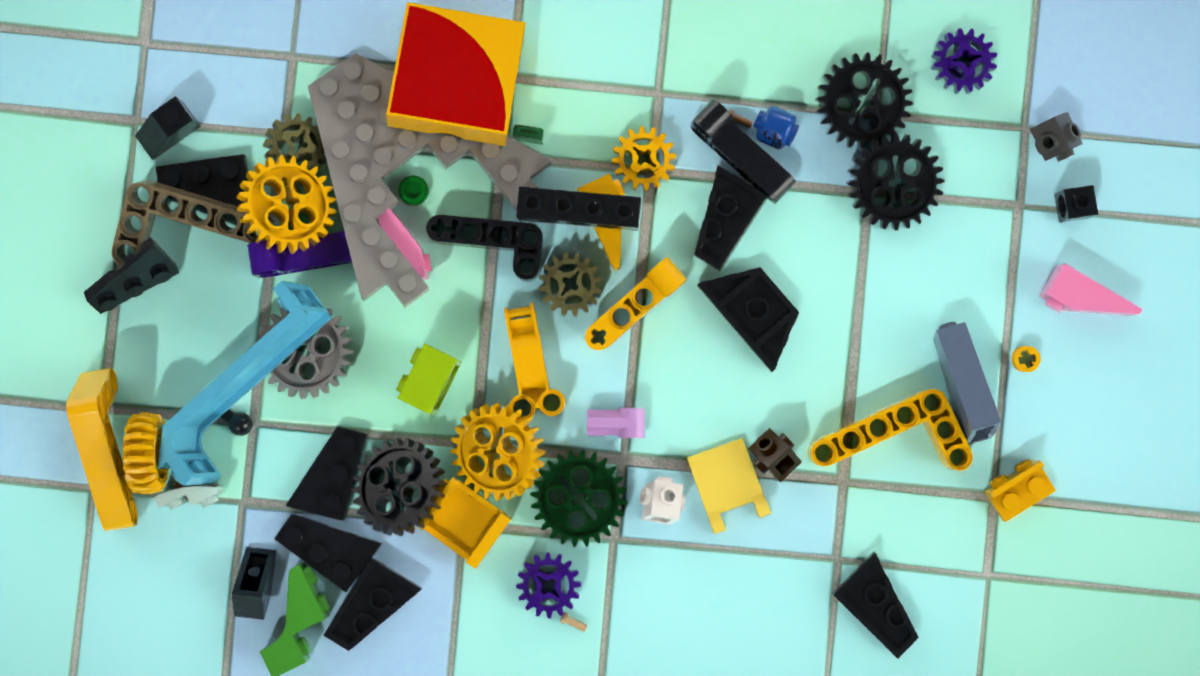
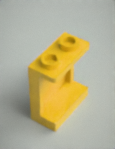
(466, 521)

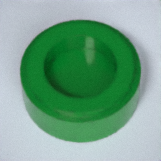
(413, 190)

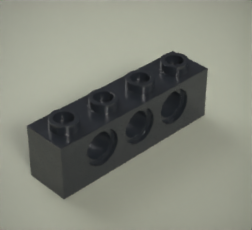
(578, 208)

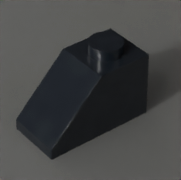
(166, 127)
(254, 583)

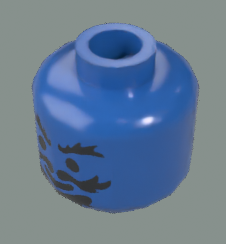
(776, 127)

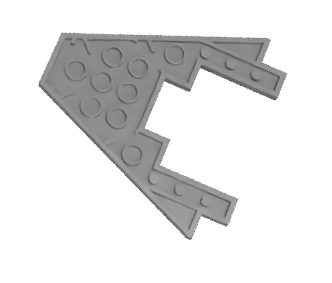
(363, 150)

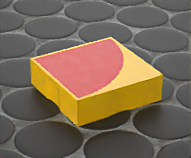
(455, 74)

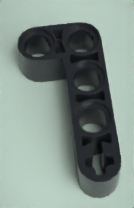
(745, 156)
(484, 239)

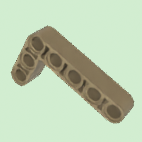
(185, 214)

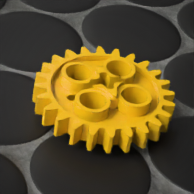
(260, 205)
(473, 443)

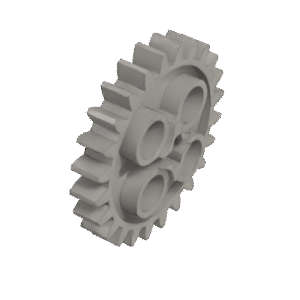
(326, 365)

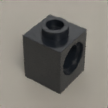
(1076, 204)

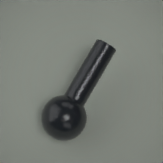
(239, 423)

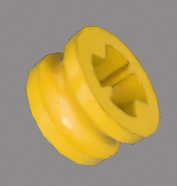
(1028, 350)

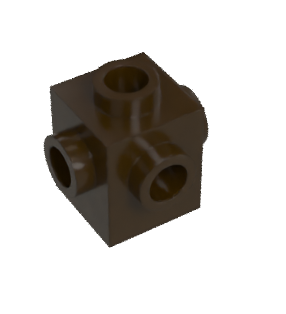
(774, 455)

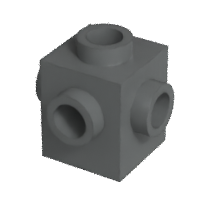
(1057, 137)

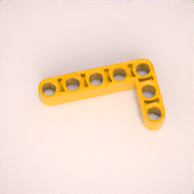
(892, 427)
(97, 446)

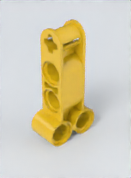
(660, 280)
(529, 361)

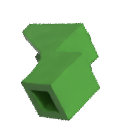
(303, 610)

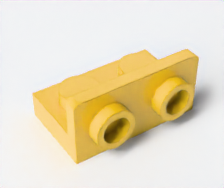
(1020, 489)

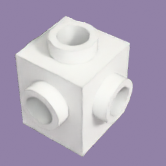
(662, 501)

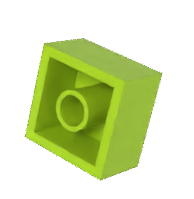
(428, 379)

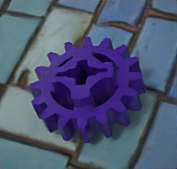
(963, 49)
(558, 574)

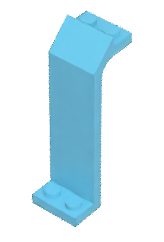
(182, 435)

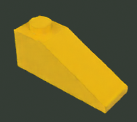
(608, 237)

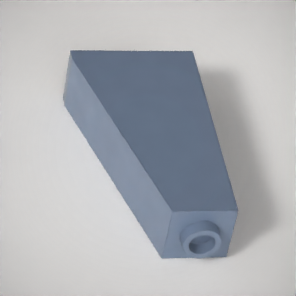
(966, 382)

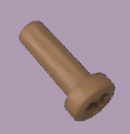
(738, 119)

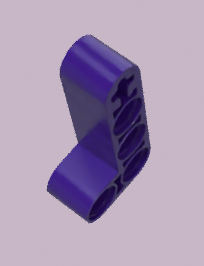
(329, 252)

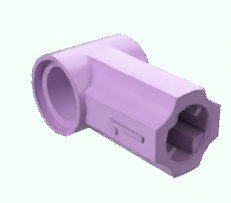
(621, 422)

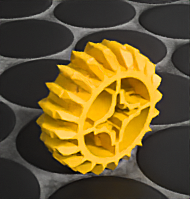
(142, 453)

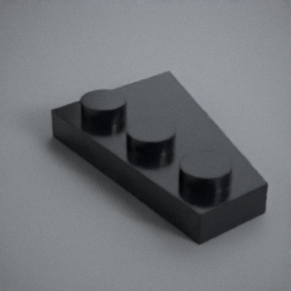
(211, 178)
(728, 216)
(330, 478)

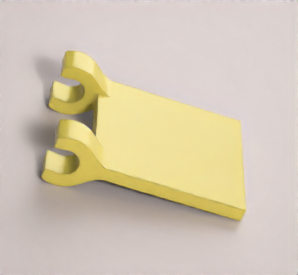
(727, 481)

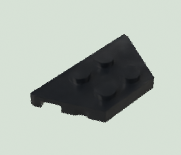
(754, 311)

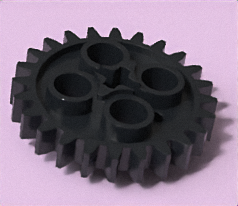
(842, 86)
(922, 180)
(375, 496)

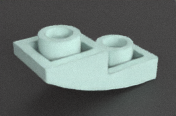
(196, 495)

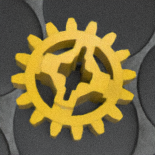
(632, 148)

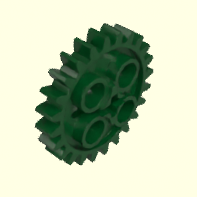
(557, 514)

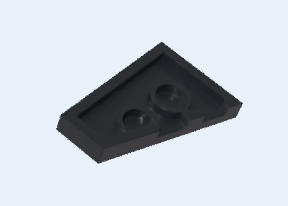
(137, 275)
(328, 550)
(370, 602)
(875, 604)

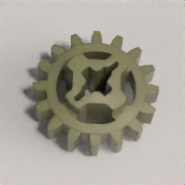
(285, 141)
(559, 276)

